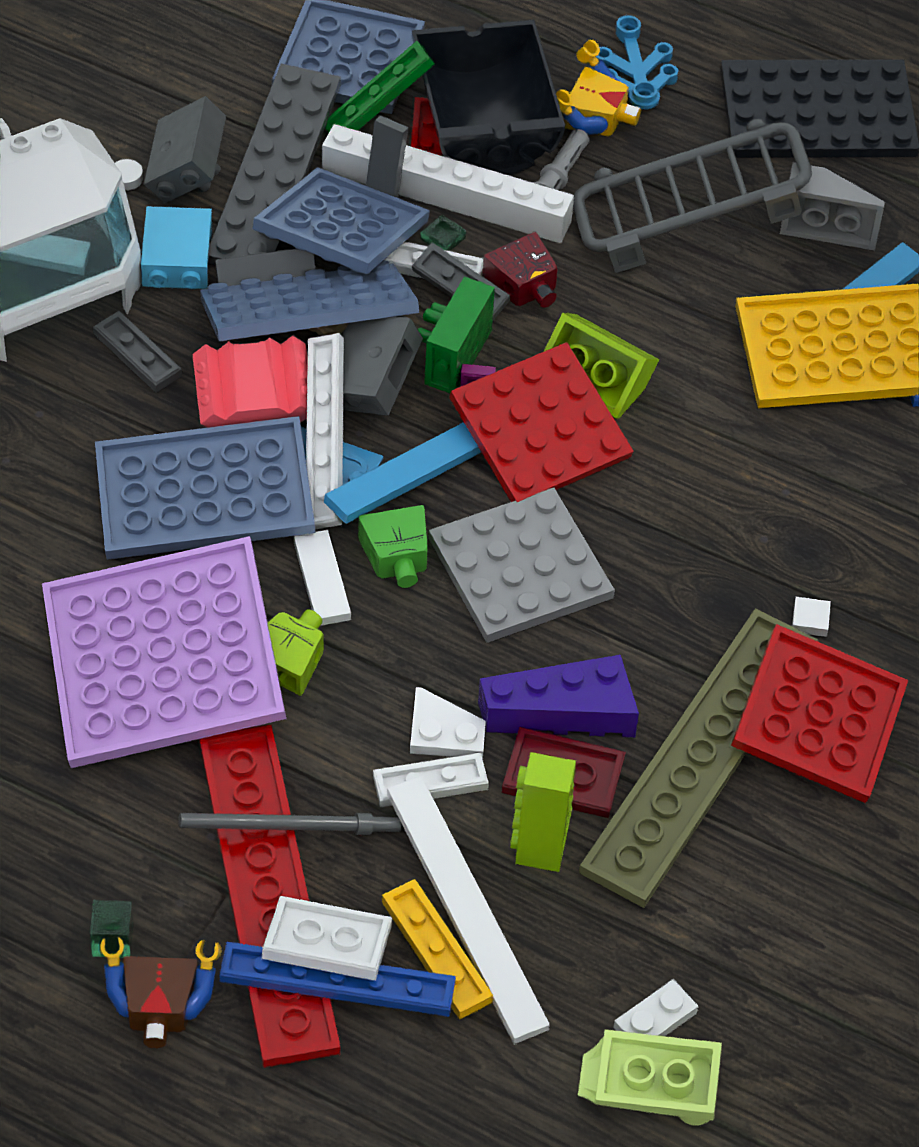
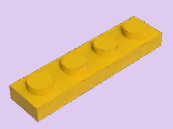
(436, 946)

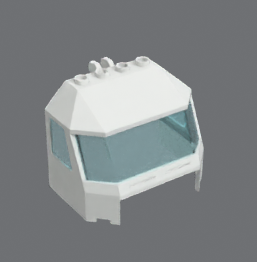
(61, 225)

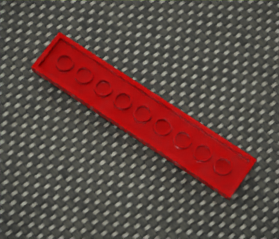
(258, 869)

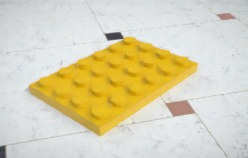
(832, 345)

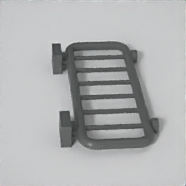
(779, 198)

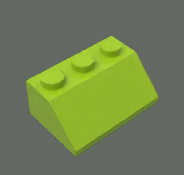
(611, 363)

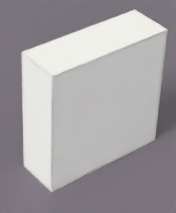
(811, 616)

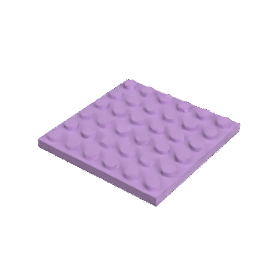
(162, 652)

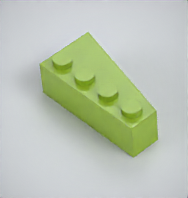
(543, 811)

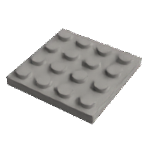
(520, 565)

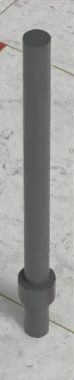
(359, 823)

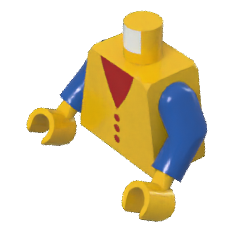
(597, 97)

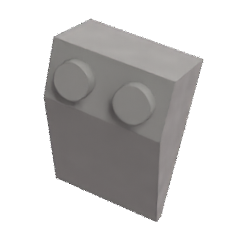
(835, 211)

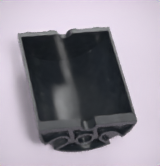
(491, 95)

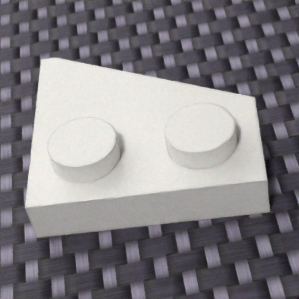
(444, 728)

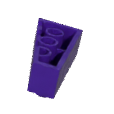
(561, 698)

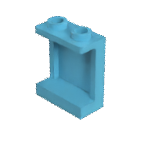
(176, 247)

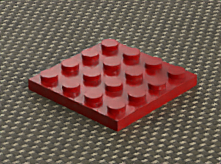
(541, 423)
(820, 713)

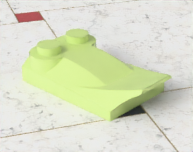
(653, 1075)

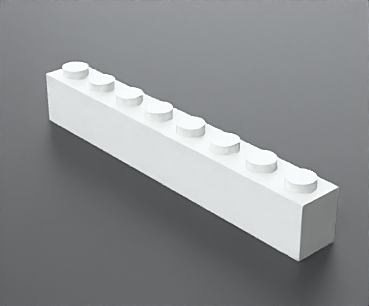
(457, 186)

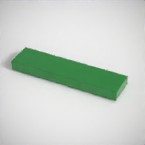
(382, 89)

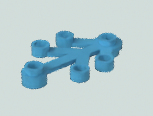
(642, 93)

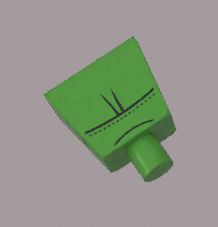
(395, 543)

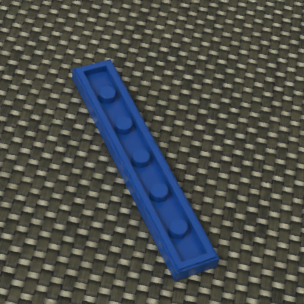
(393, 986)

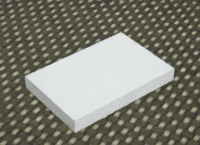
(327, 938)

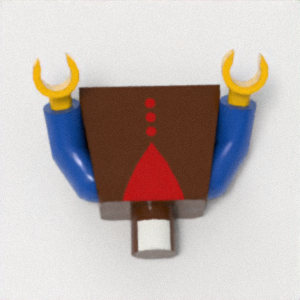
(159, 991)

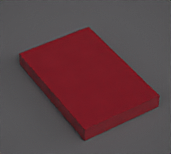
(595, 770)

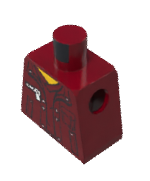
(523, 271)

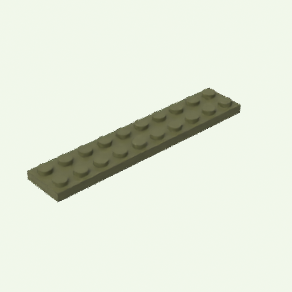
(682, 776)

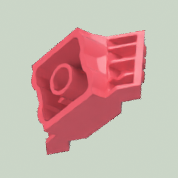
(251, 382)

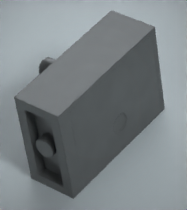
(185, 150)
(377, 362)

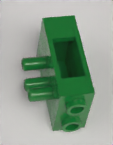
(458, 333)

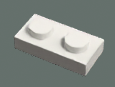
(659, 1012)

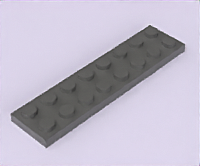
(275, 157)

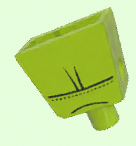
(296, 648)

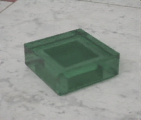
(443, 233)

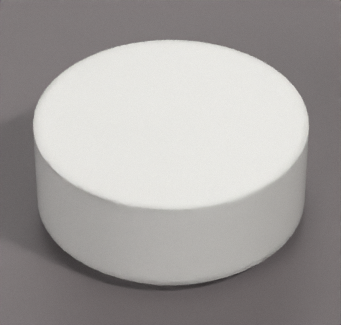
(131, 173)

